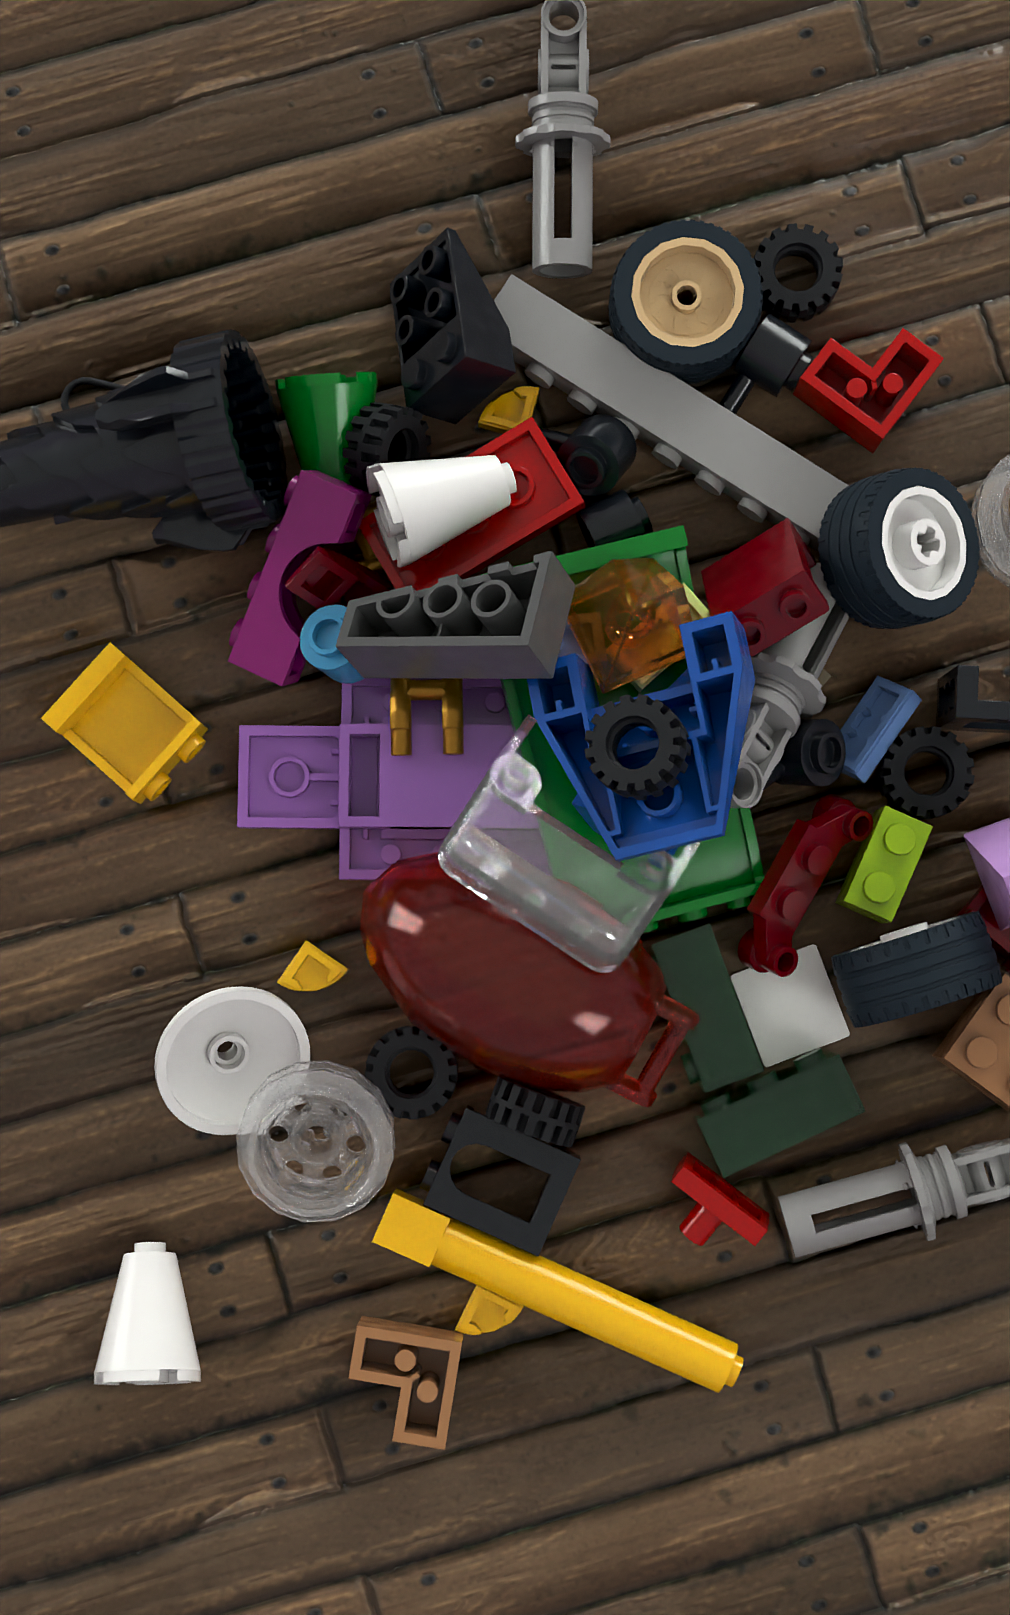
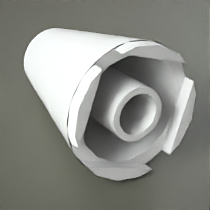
(436, 500)
(148, 1323)

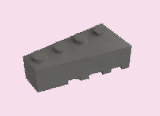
(464, 628)

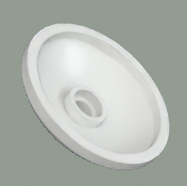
(212, 1086)

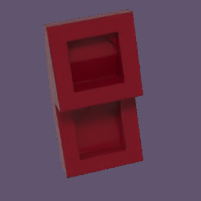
(334, 579)

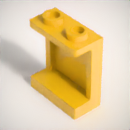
(126, 724)

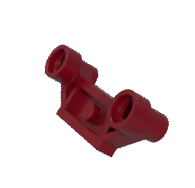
(795, 881)

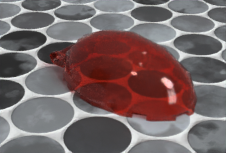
(511, 995)

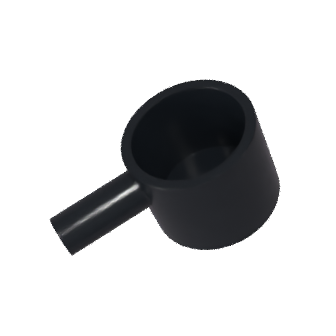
(771, 360)
(594, 453)
(613, 519)
(811, 756)

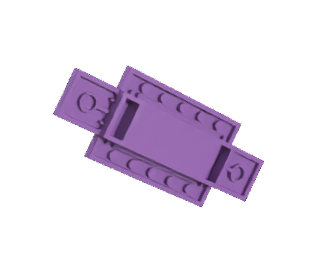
(352, 782)

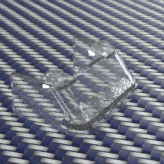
(551, 873)

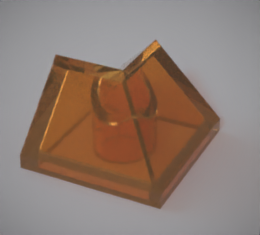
(629, 620)

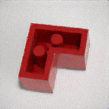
(863, 398)

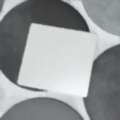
(791, 1011)

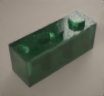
(697, 977)
(777, 1111)

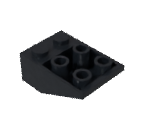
(448, 332)

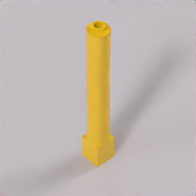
(559, 1292)

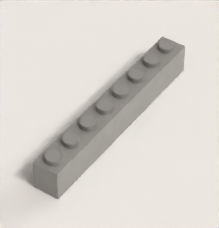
(665, 413)

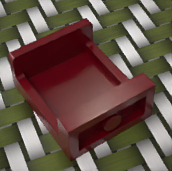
(766, 586)

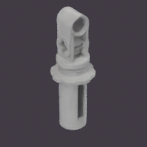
(563, 129)
(784, 693)
(938, 1186)

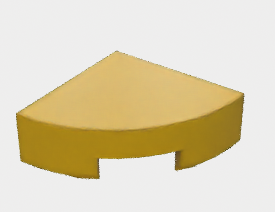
(509, 409)
(311, 970)
(487, 1312)

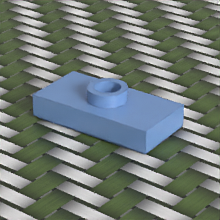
(876, 725)

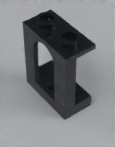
(960, 708)
(451, 1201)

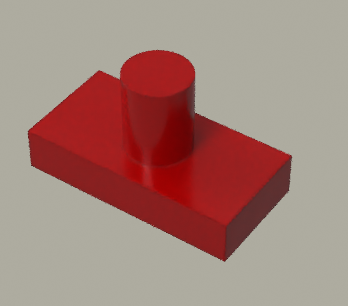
(716, 1204)

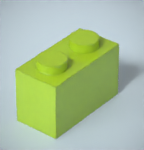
(884, 865)

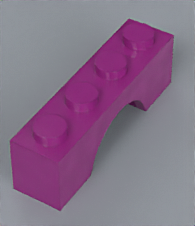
(317, 514)

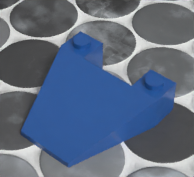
(710, 708)

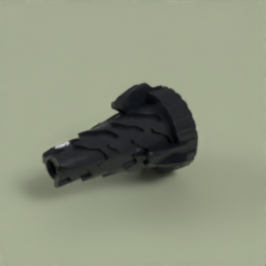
(170, 445)

